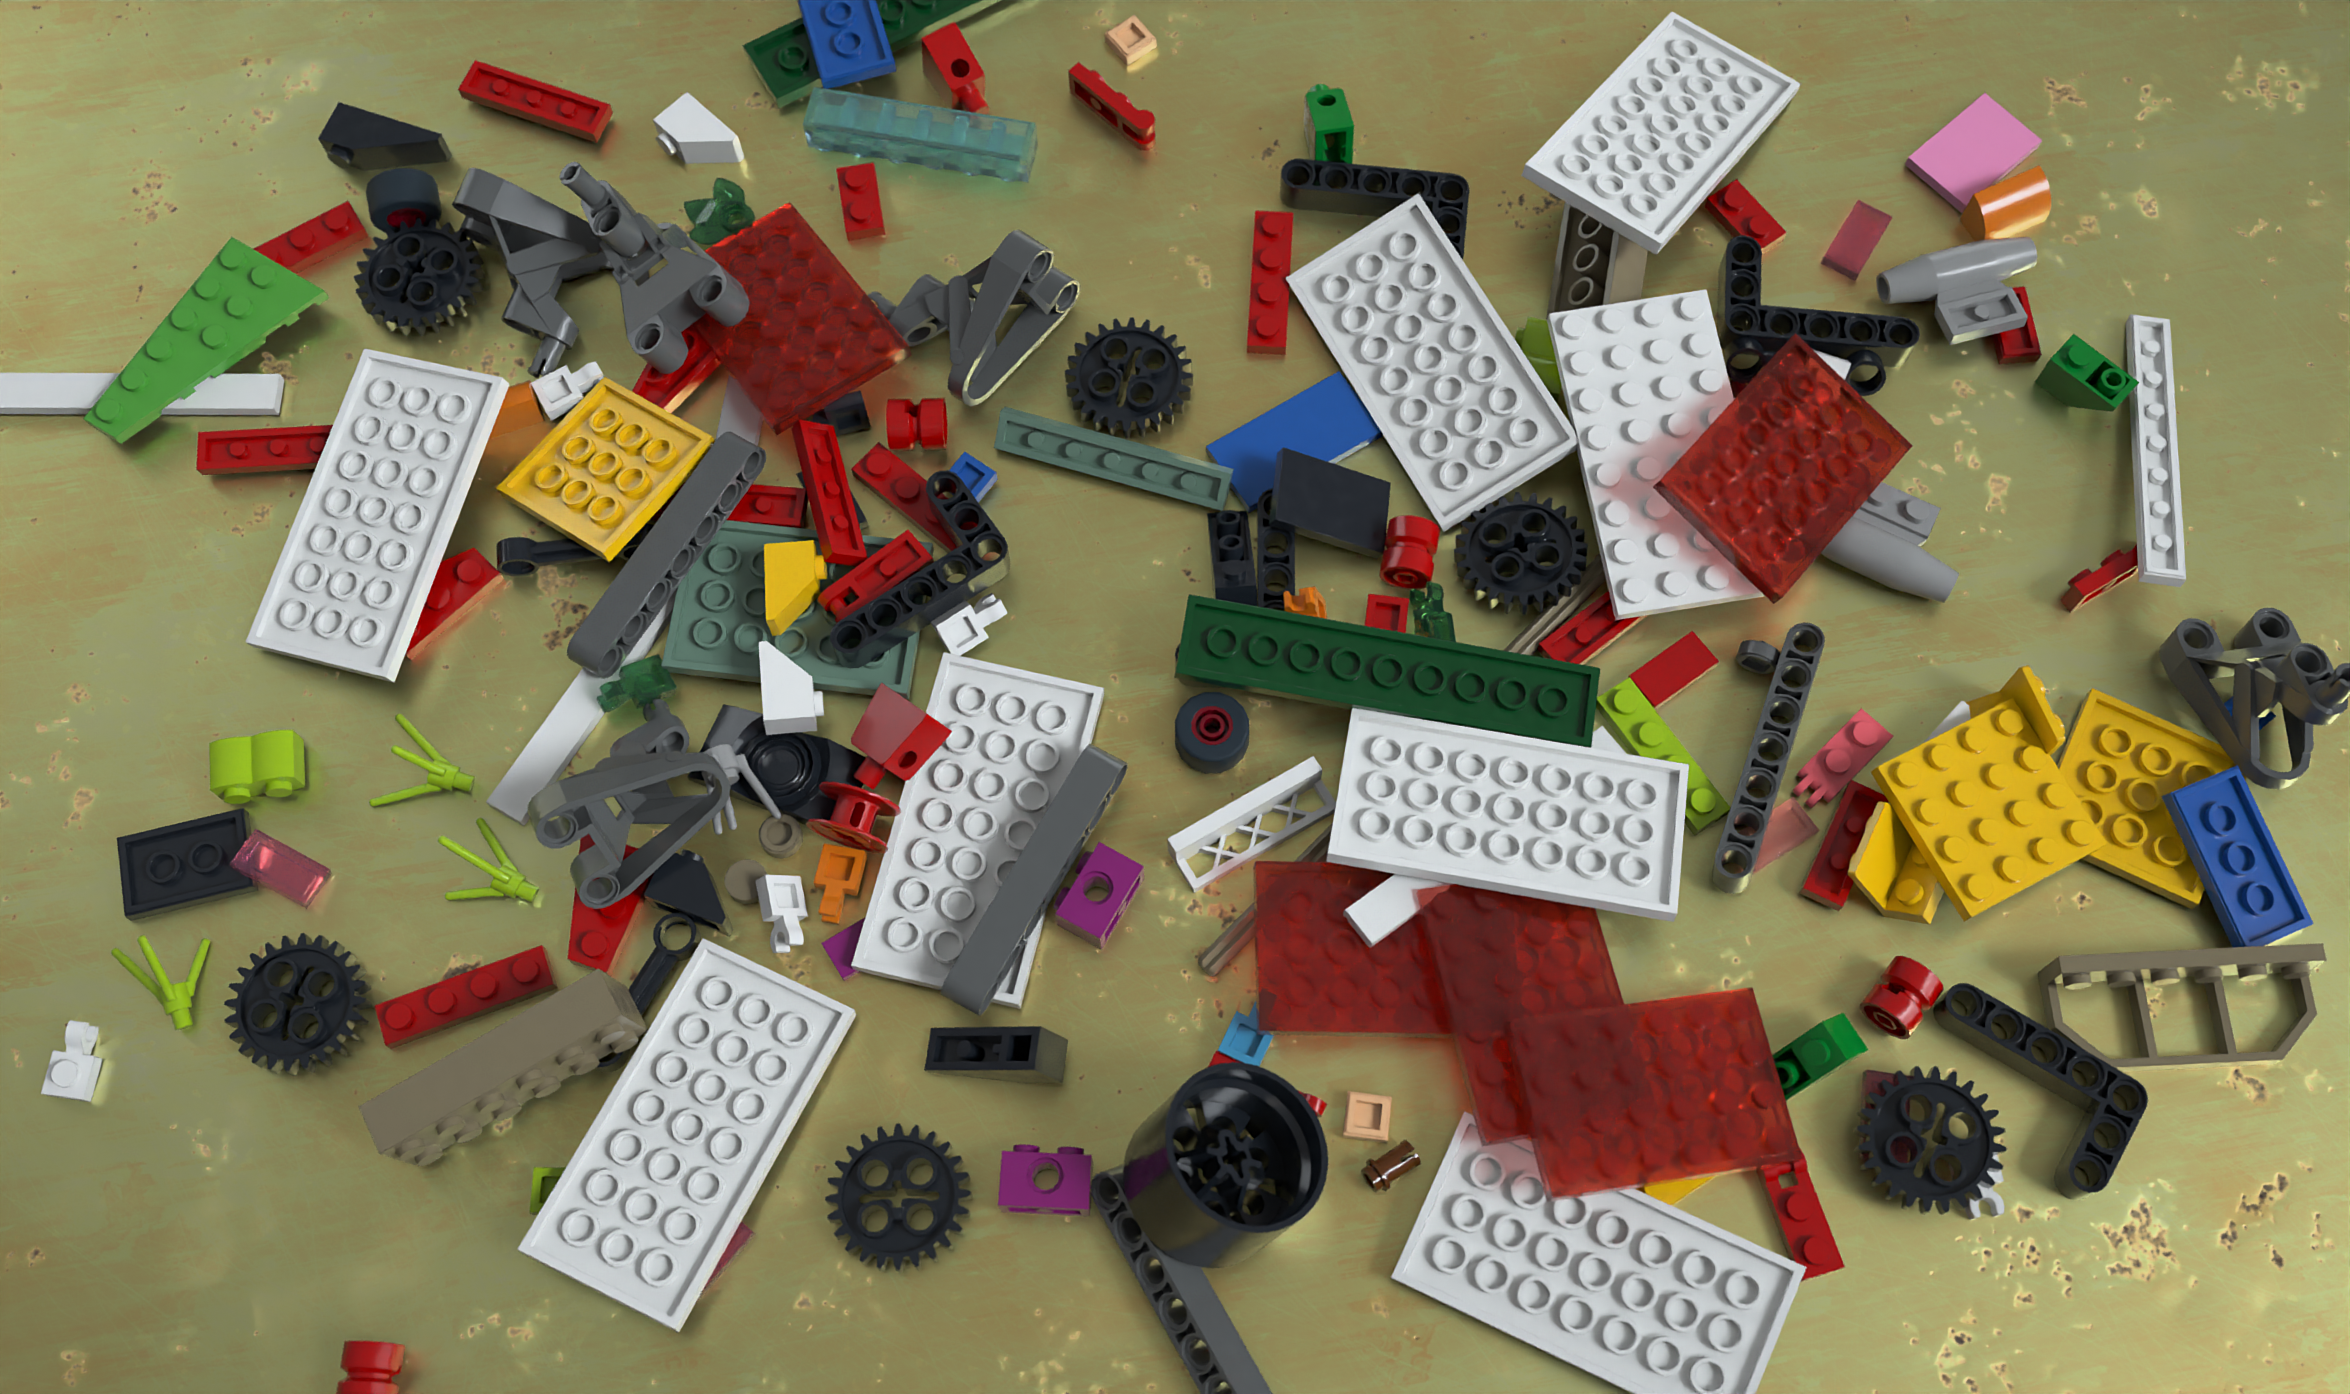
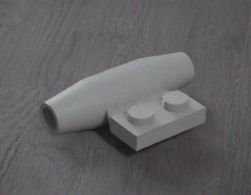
(1965, 286)
(1886, 542)

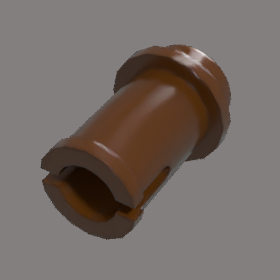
(1388, 1167)

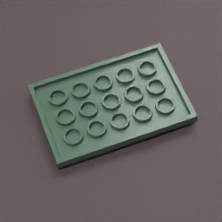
(723, 618)

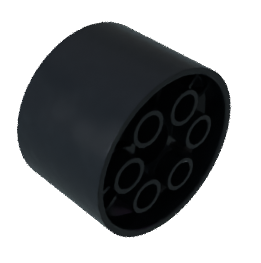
(1209, 1225)

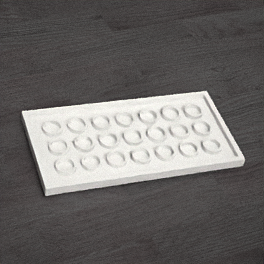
(1661, 132)
(1433, 362)
(1638, 394)
(378, 514)
(1511, 814)
(972, 817)
(688, 1134)
(1599, 1276)

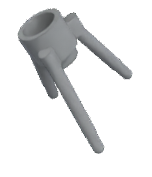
(732, 766)

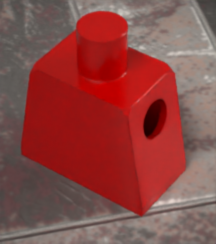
(954, 70)
(895, 737)

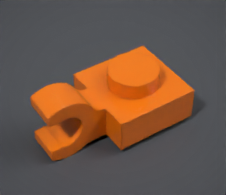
(1307, 603)
(838, 874)

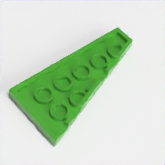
(208, 331)

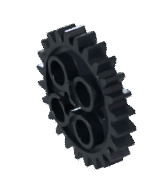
(419, 277)
(1094, 369)
(1520, 553)
(262, 995)
(1968, 1156)
(898, 1239)

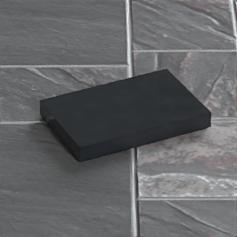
(1330, 503)
(183, 864)

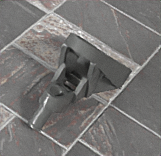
(545, 250)
(1013, 275)
(673, 297)
(2266, 669)
(640, 764)

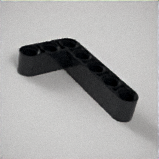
(1392, 189)
(1834, 326)
(1270, 566)
(931, 580)
(2056, 1077)

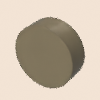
(780, 836)
(741, 880)

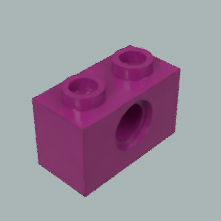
(1097, 919)
(1068, 1197)

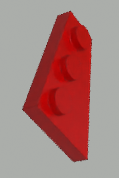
(601, 933)

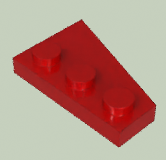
(672, 389)
(455, 590)

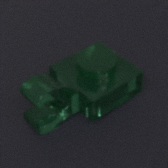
(1429, 614)
(640, 682)

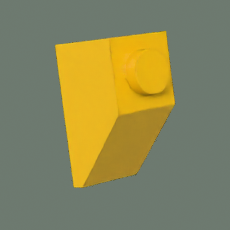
(791, 581)

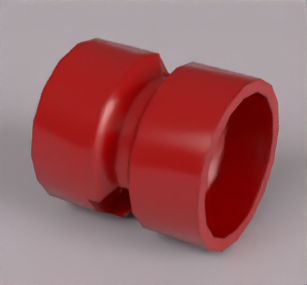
(916, 424)
(1409, 552)
(1901, 997)
(370, 1367)

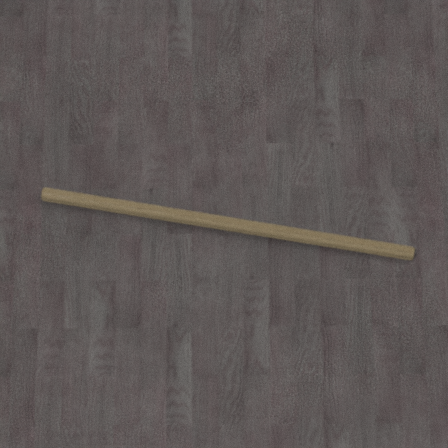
(1526, 643)

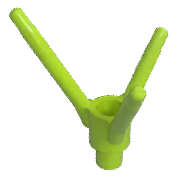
(441, 772)
(505, 879)
(173, 997)

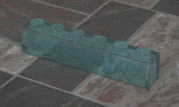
(920, 134)

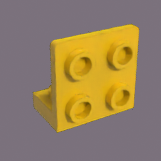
(2030, 697)
(1894, 870)

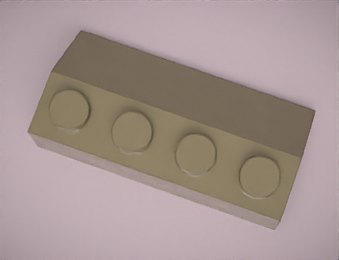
(1594, 265)

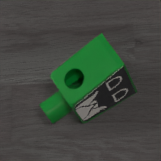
(1328, 113)

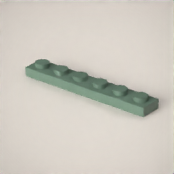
(1113, 458)

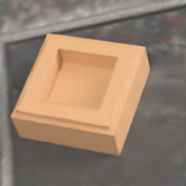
(1130, 40)
(1367, 1117)

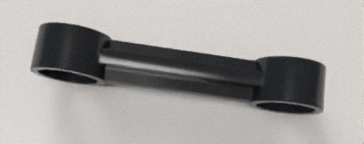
(1856, 359)
(523, 555)
(655, 972)

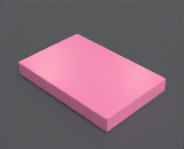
(1973, 151)

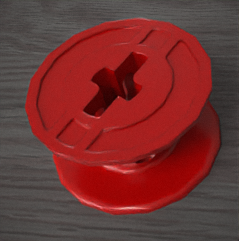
(853, 817)

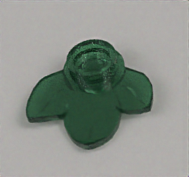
(715, 215)

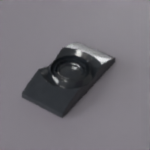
(785, 764)

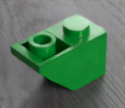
(2085, 378)
(1817, 1054)

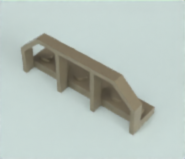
(2167, 968)

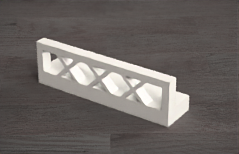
(1244, 811)

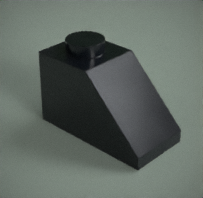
(689, 888)

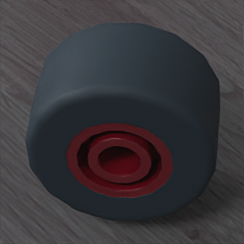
(402, 196)
(1210, 748)

